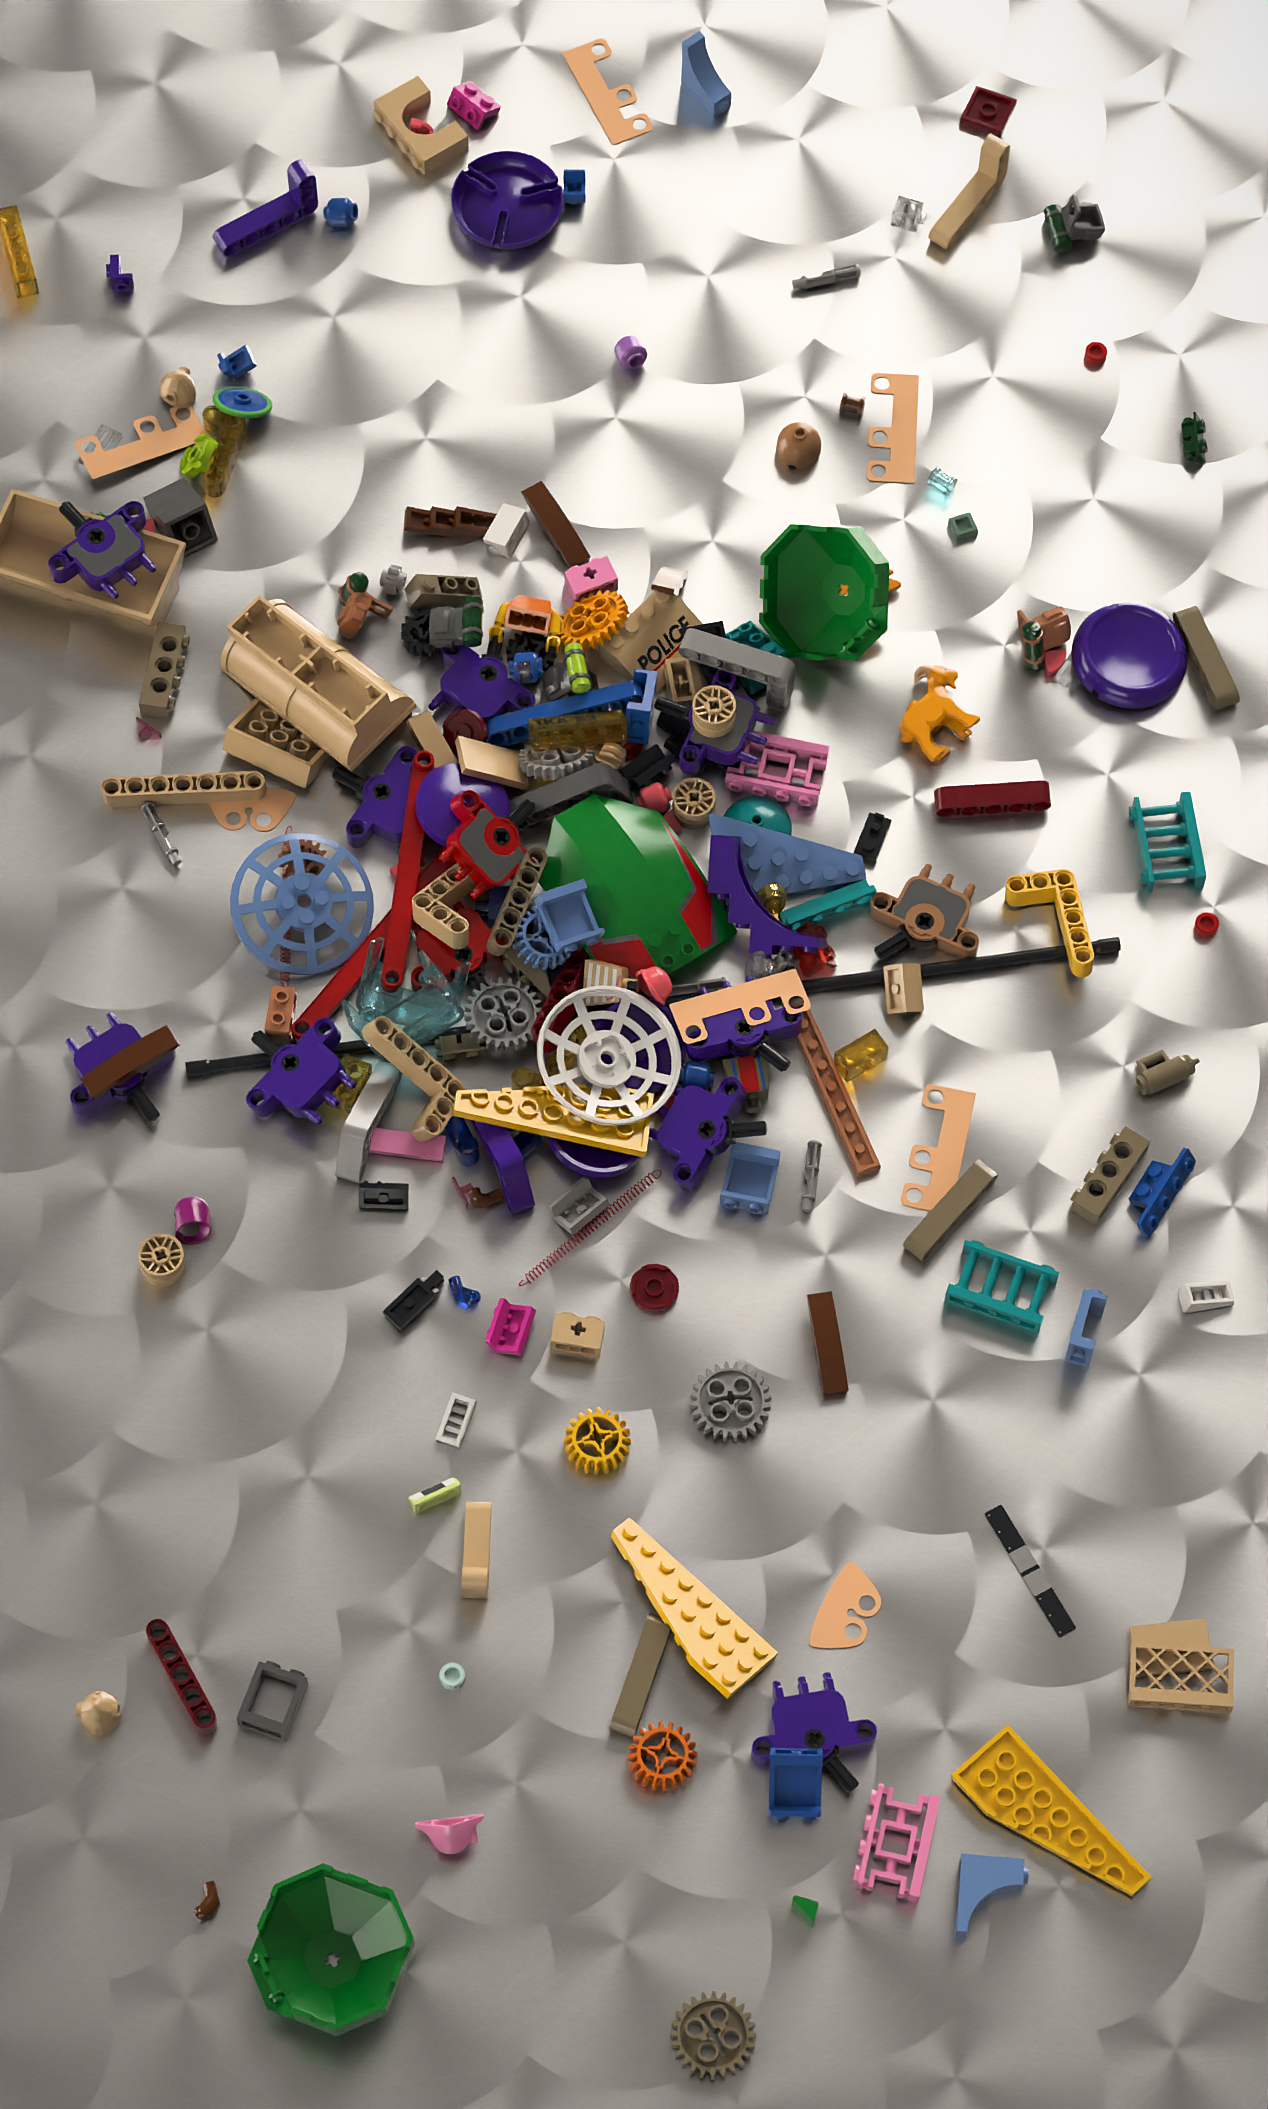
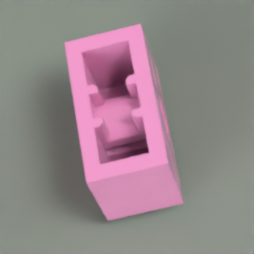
(590, 578)

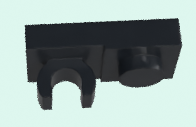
(872, 836)
(383, 1195)

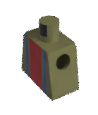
(753, 1076)

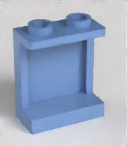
(568, 917)
(750, 1178)
(1081, 1348)

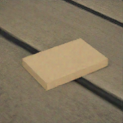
(490, 763)
(1184, 1632)

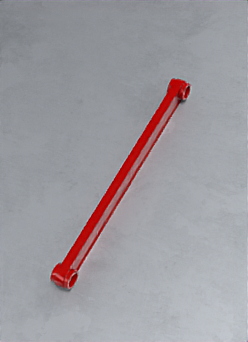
(405, 880)
(351, 972)

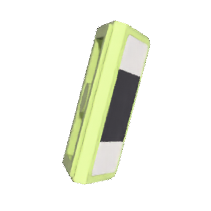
(435, 1495)

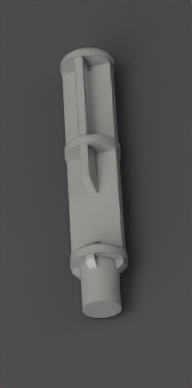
(827, 277)
(161, 833)
(693, 987)
(811, 1175)

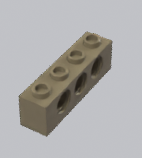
(166, 637)
(1094, 1207)

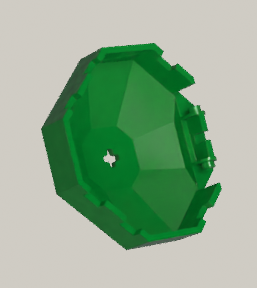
(804, 597)
(323, 1915)

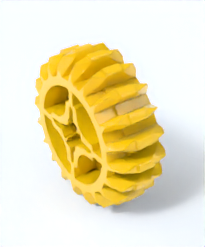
(588, 1444)

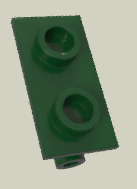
(1197, 445)

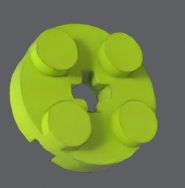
(196, 459)

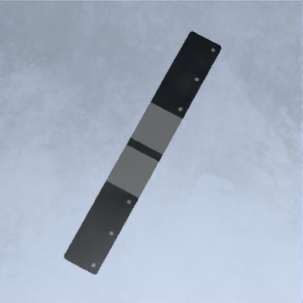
(1030, 1571)

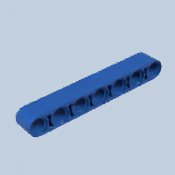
(513, 726)

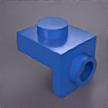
(574, 185)
(237, 362)

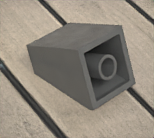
(181, 515)

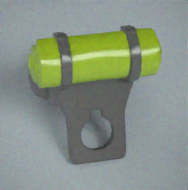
(569, 676)

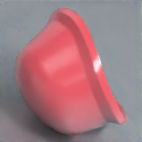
(655, 984)

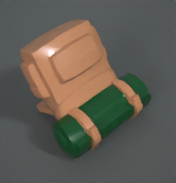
(357, 604)
(1043, 633)

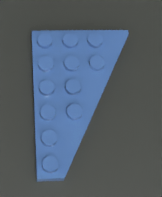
(788, 860)

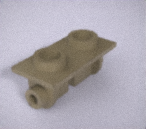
(450, 1048)

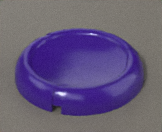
(507, 200)
(1129, 655)

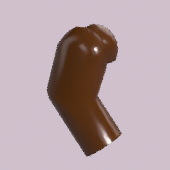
(484, 1200)
(210, 1902)

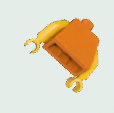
(531, 616)

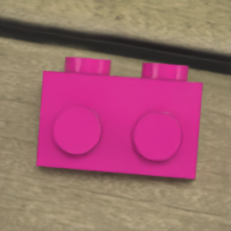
(472, 104)
(510, 1328)

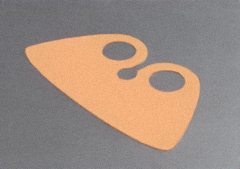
(275, 804)
(832, 1616)

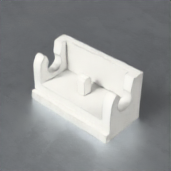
(507, 530)

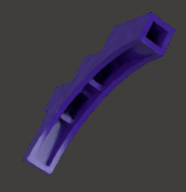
(729, 880)

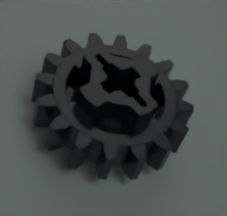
(417, 627)
(535, 643)

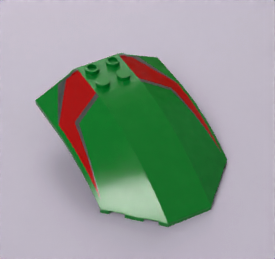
(638, 885)

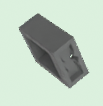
(264, 1724)

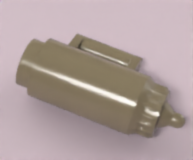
(1163, 1074)

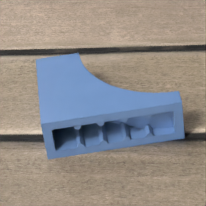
(701, 77)
(983, 1878)

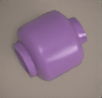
(630, 352)

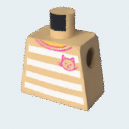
(607, 974)

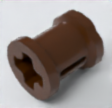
(852, 404)

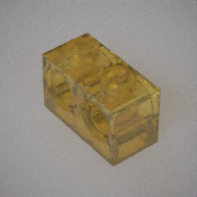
(352, 1065)

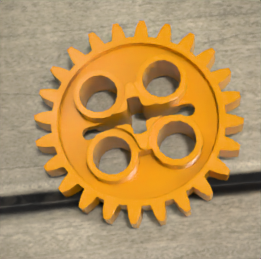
(593, 619)

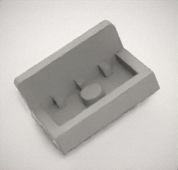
(578, 1206)

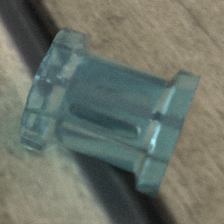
(942, 481)

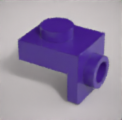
(119, 281)

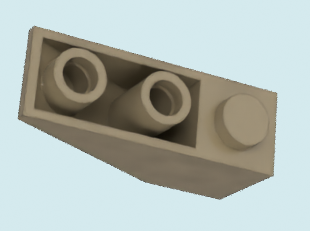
(440, 590)
(527, 975)

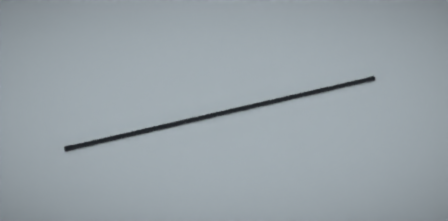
(1099, 946)

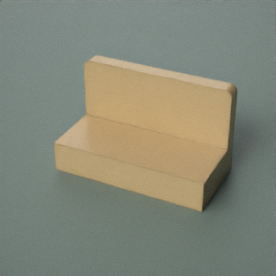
(903, 988)

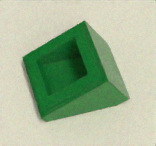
(806, 1908)

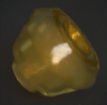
(772, 897)

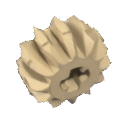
(612, 755)

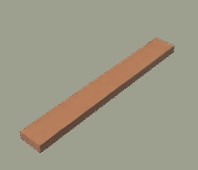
(835, 1095)

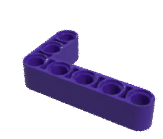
(273, 215)
(509, 1165)

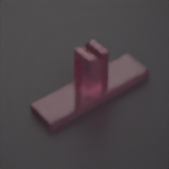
(146, 730)
(462, 1190)

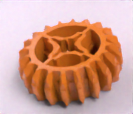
(653, 1753)

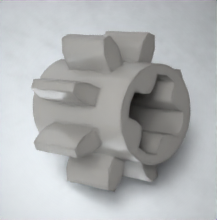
(393, 579)
(783, 959)

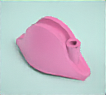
(451, 1834)

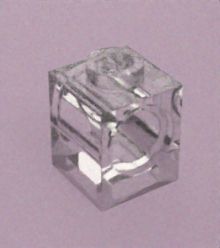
(908, 206)

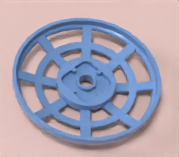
(295, 916)

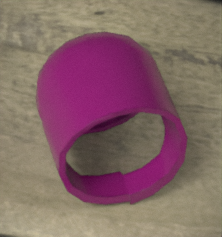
(192, 1210)

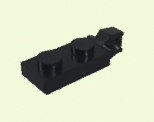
(413, 1299)

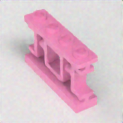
(785, 751)
(917, 1846)

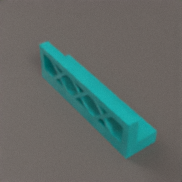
(829, 905)

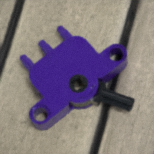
(467, 684)
(733, 1035)
(692, 1118)
(815, 1717)

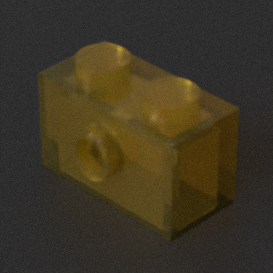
(861, 1055)

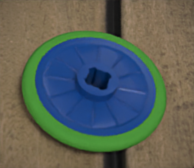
(242, 402)

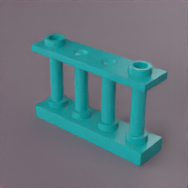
(1187, 828)
(1005, 1309)

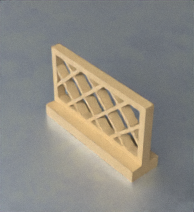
(1175, 1698)

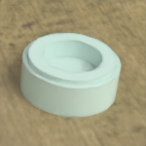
(452, 1676)

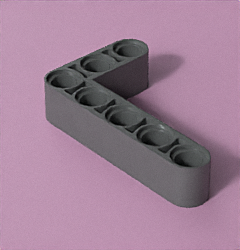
(572, 789)

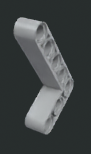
(743, 661)
(364, 1119)

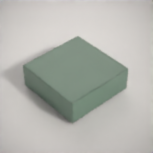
(963, 526)

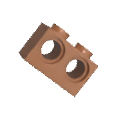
(281, 1014)

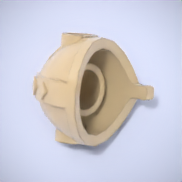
(180, 386)
(99, 1712)

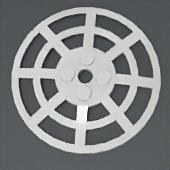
(614, 1045)

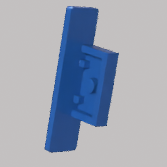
(1159, 1188)

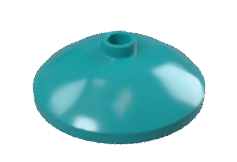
(769, 812)

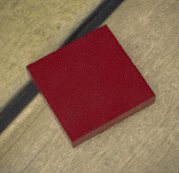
(988, 111)

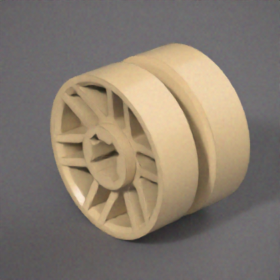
(713, 711)
(693, 802)
(162, 1260)

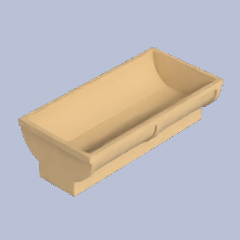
(36, 530)
(312, 681)

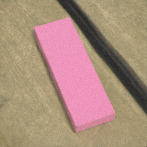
(405, 1145)

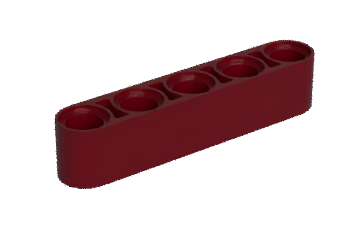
(992, 798)
(568, 981)
(180, 1665)

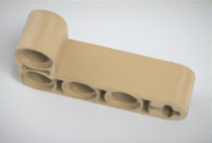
(476, 1550)

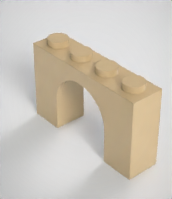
(425, 150)

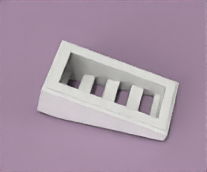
(1191, 1301)
(471, 1403)

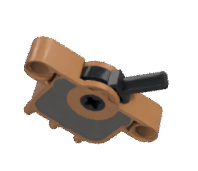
(928, 905)

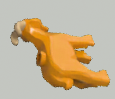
(935, 710)

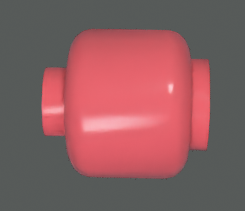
(655, 797)

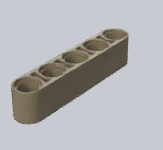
(1206, 658)
(511, 909)
(950, 1210)
(641, 1676)

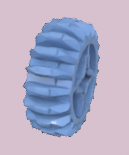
(526, 946)

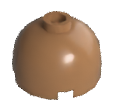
(799, 445)

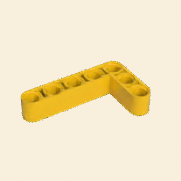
(1061, 888)

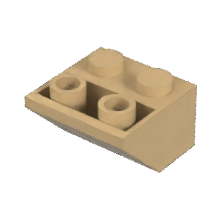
(683, 679)

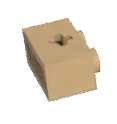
(589, 1340)

